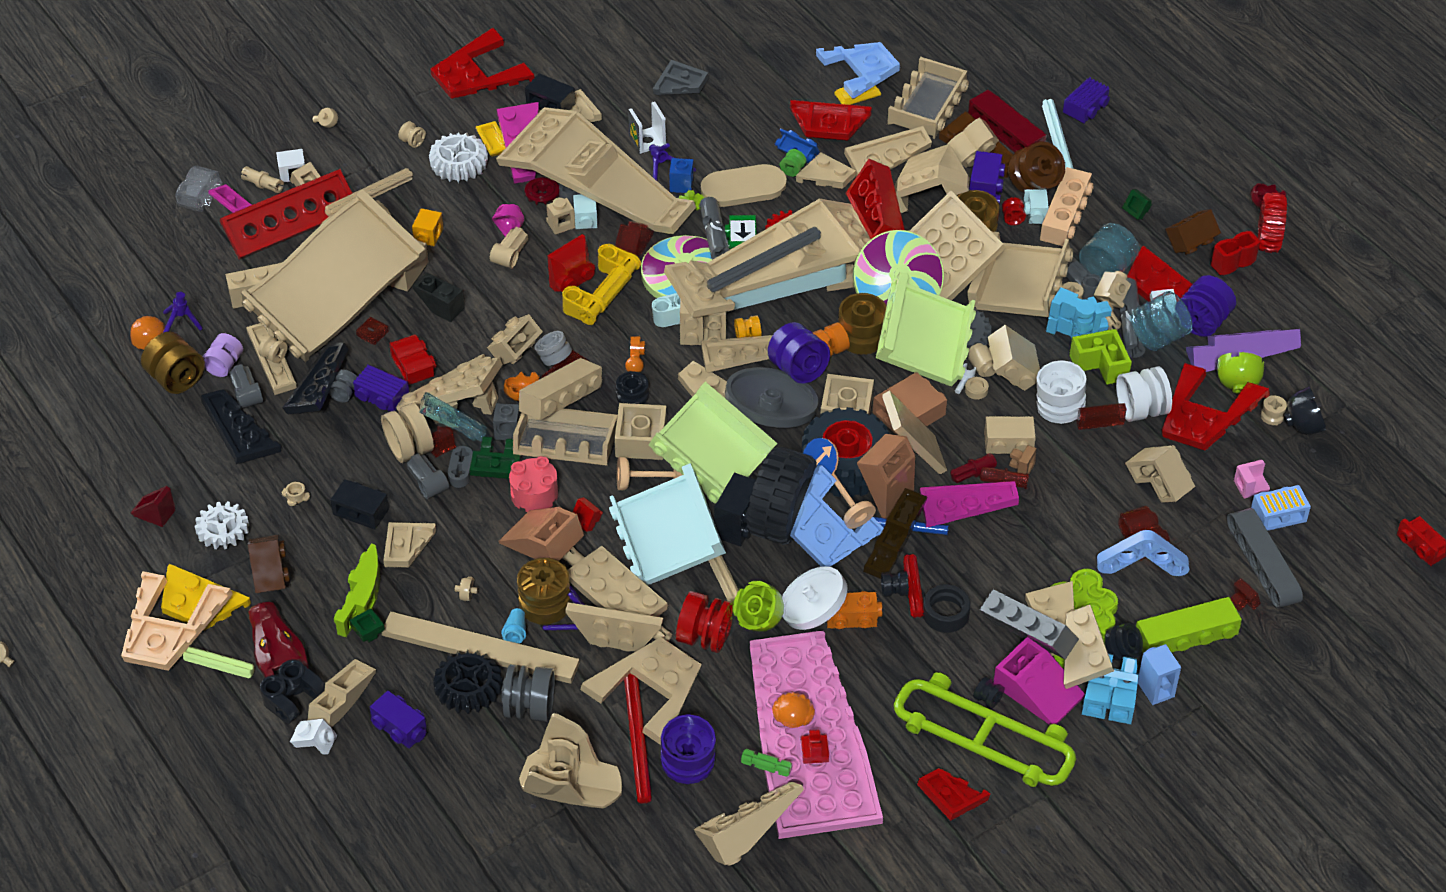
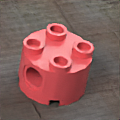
(533, 484)

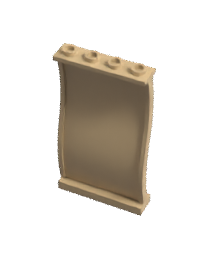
(333, 275)

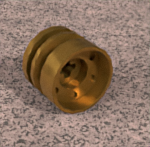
(543, 590)

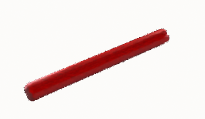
(637, 739)

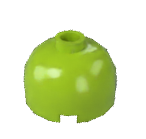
(1237, 371)
(758, 606)

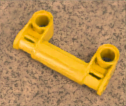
(619, 269)

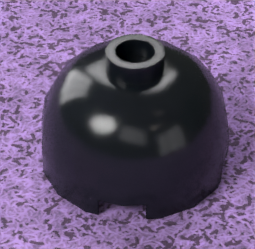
(1304, 413)

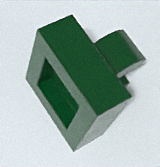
(1137, 204)
(367, 625)

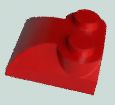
(570, 265)

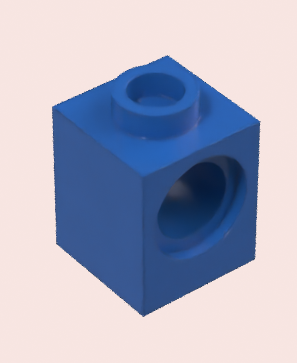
(681, 175)

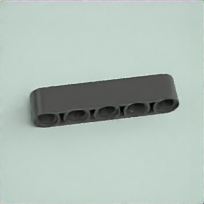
(1264, 558)

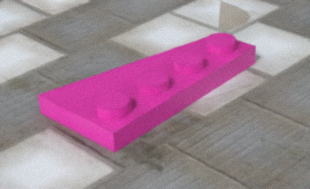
(512, 122)
(964, 501)

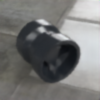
(894, 584)

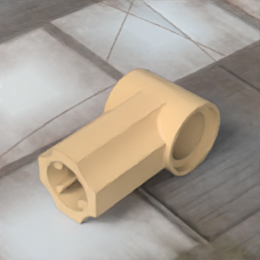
(508, 251)

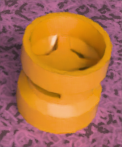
(748, 327)

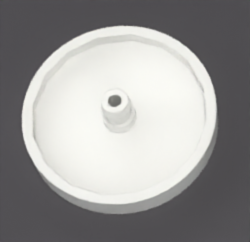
(814, 597)

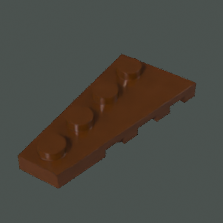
(960, 124)

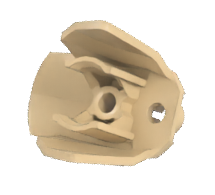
(568, 768)

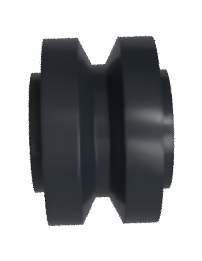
(632, 388)
(1124, 641)

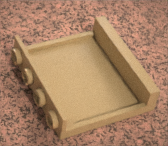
(1021, 279)

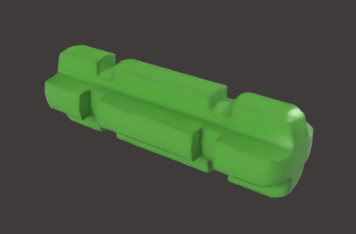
(766, 762)

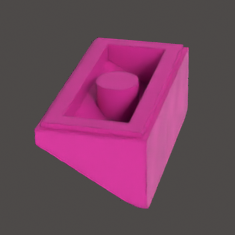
(229, 198)

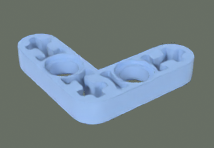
(1143, 544)

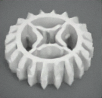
(458, 157)

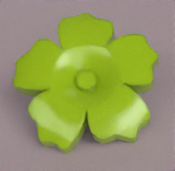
(690, 195)

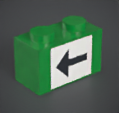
(740, 229)

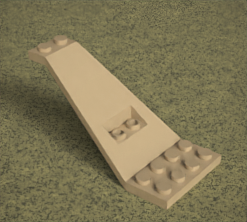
(585, 160)
(839, 244)

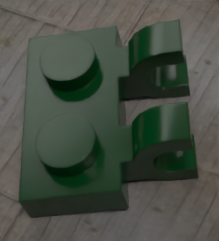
(491, 464)

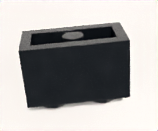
(550, 93)
(359, 504)

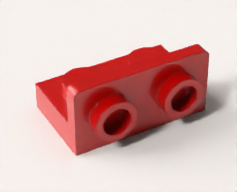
(1423, 540)

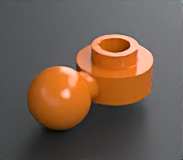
(637, 348)

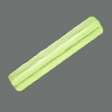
(219, 662)

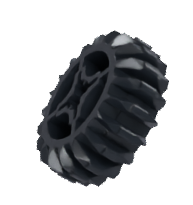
(465, 689)

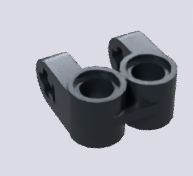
(291, 680)

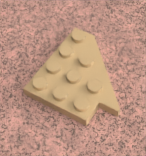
(463, 382)

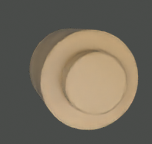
(981, 359)

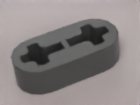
(456, 466)

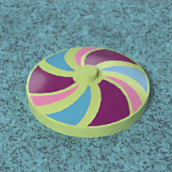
(667, 252)
(894, 253)

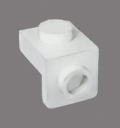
(314, 733)

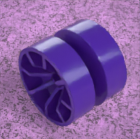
(798, 352)

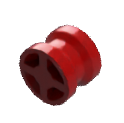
(1013, 211)

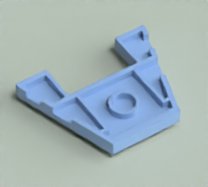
(869, 61)
(822, 530)

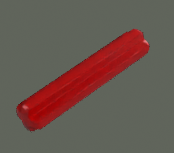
(915, 592)

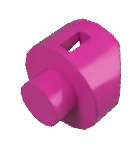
(508, 217)

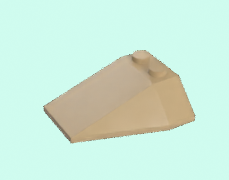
(929, 170)

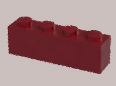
(1005, 121)

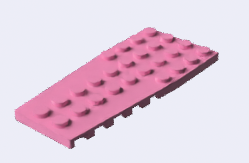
(835, 792)

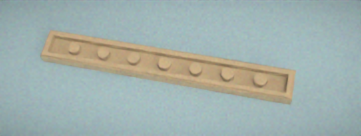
(453, 639)

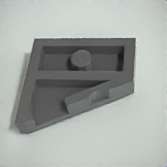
(680, 79)

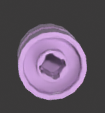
(222, 355)

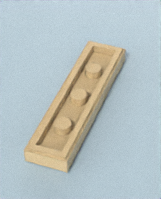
(278, 374)

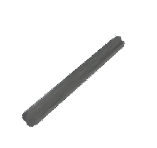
(763, 259)

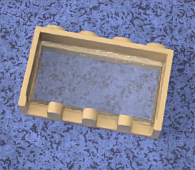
(929, 97)
(567, 436)

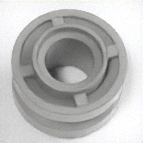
(553, 348)

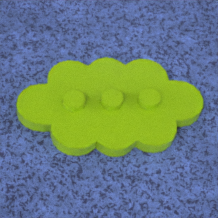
(1089, 591)

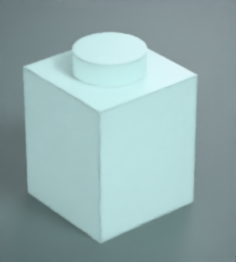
(584, 212)

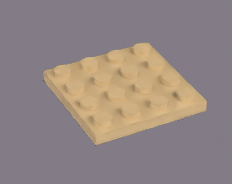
(960, 241)

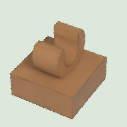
(1023, 460)

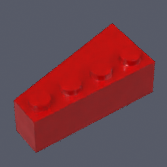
(875, 199)

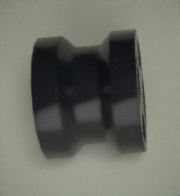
(988, 692)

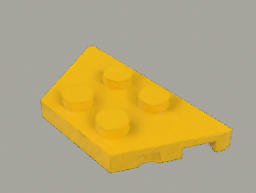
(184, 592)

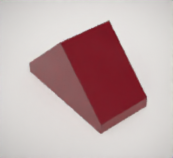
(155, 507)

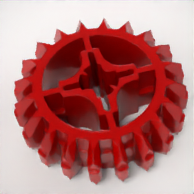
(1272, 222)

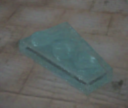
(449, 416)

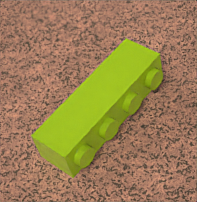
(1191, 626)

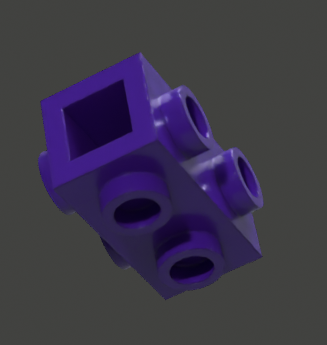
(398, 719)

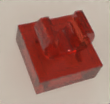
(443, 441)
(1244, 596)

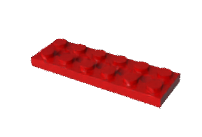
(275, 206)

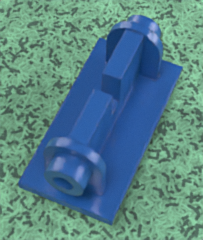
(791, 140)

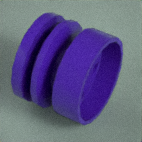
(1209, 304)
(688, 749)

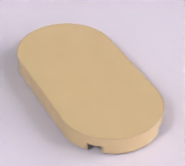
(744, 184)

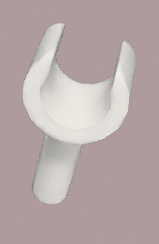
(968, 374)

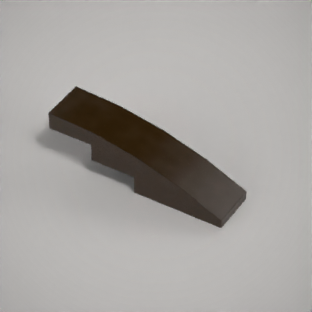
(895, 533)

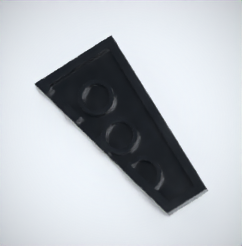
(316, 384)
(237, 429)

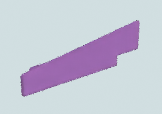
(1258, 343)

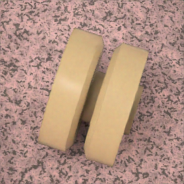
(407, 432)

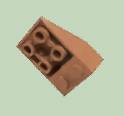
(888, 471)
(544, 533)

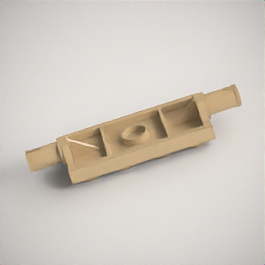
(613, 585)

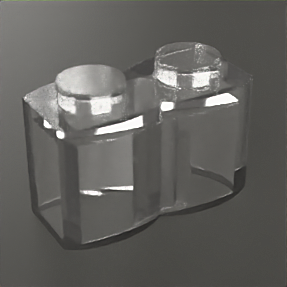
(194, 189)

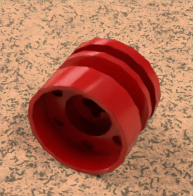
(699, 620)

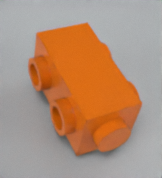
(857, 611)

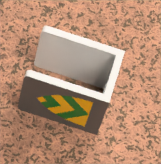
(657, 131)

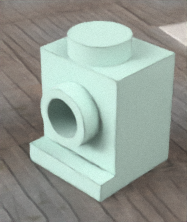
(1035, 205)

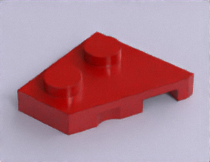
(951, 793)

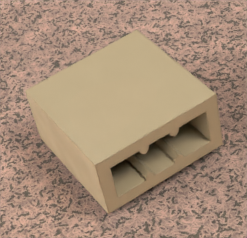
(1014, 357)

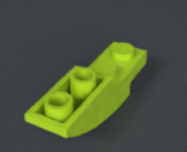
(364, 589)

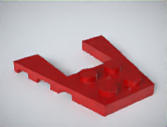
(462, 77)
(1203, 425)

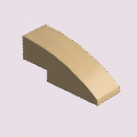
(341, 693)

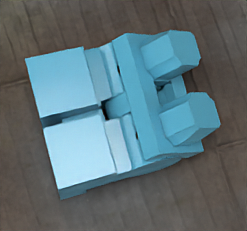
(1077, 316)
(1113, 693)

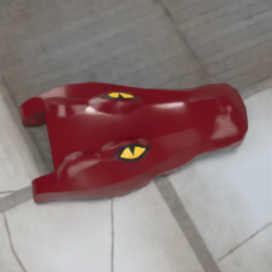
(273, 639)

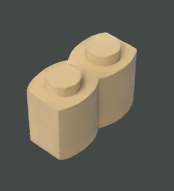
(974, 138)

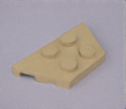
(613, 627)

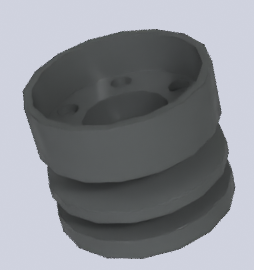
(528, 693)

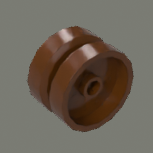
(1037, 167)

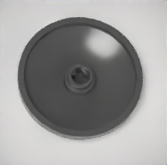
(771, 397)

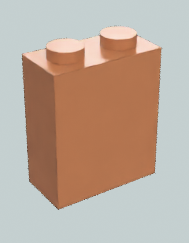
(917, 396)

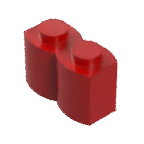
(1235, 253)
(412, 359)

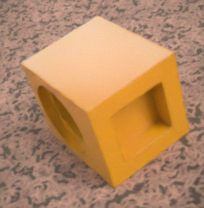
(428, 226)

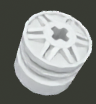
(1060, 391)
(1144, 393)

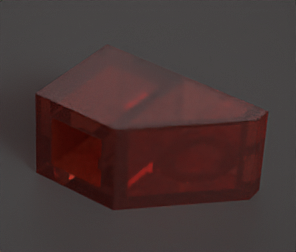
(633, 237)

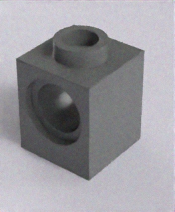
(505, 420)

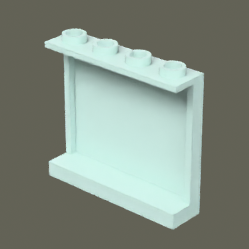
(667, 528)

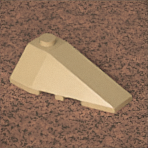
(736, 834)

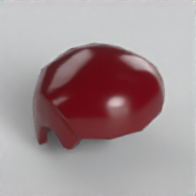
(1259, 190)

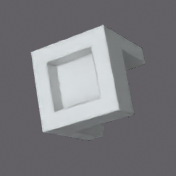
(289, 160)

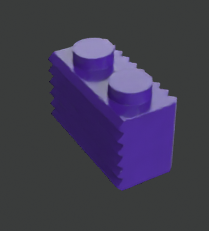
(1086, 100)
(380, 388)

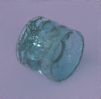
(1109, 250)
(1161, 321)

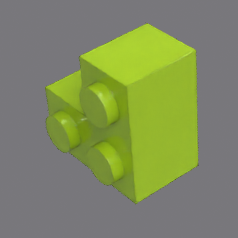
(1101, 351)

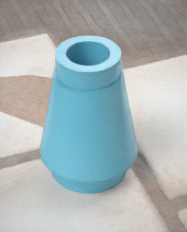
(515, 627)

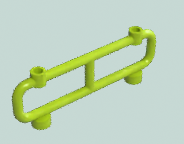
(939, 685)

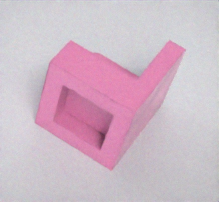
(1250, 479)

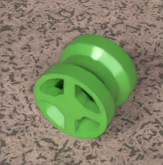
(792, 162)

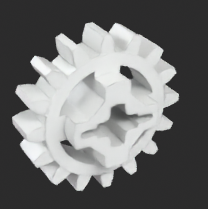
(222, 525)

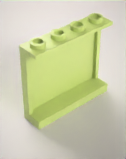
(925, 332)
(714, 440)

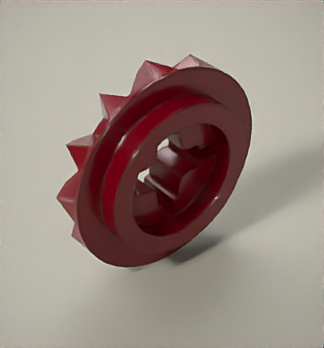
(542, 184)

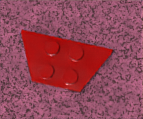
(829, 119)
(1155, 275)

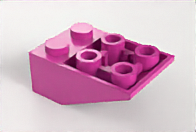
(1037, 682)

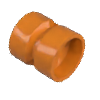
(835, 337)

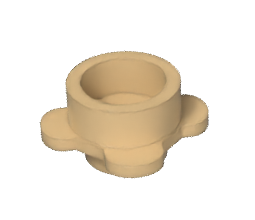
(295, 493)

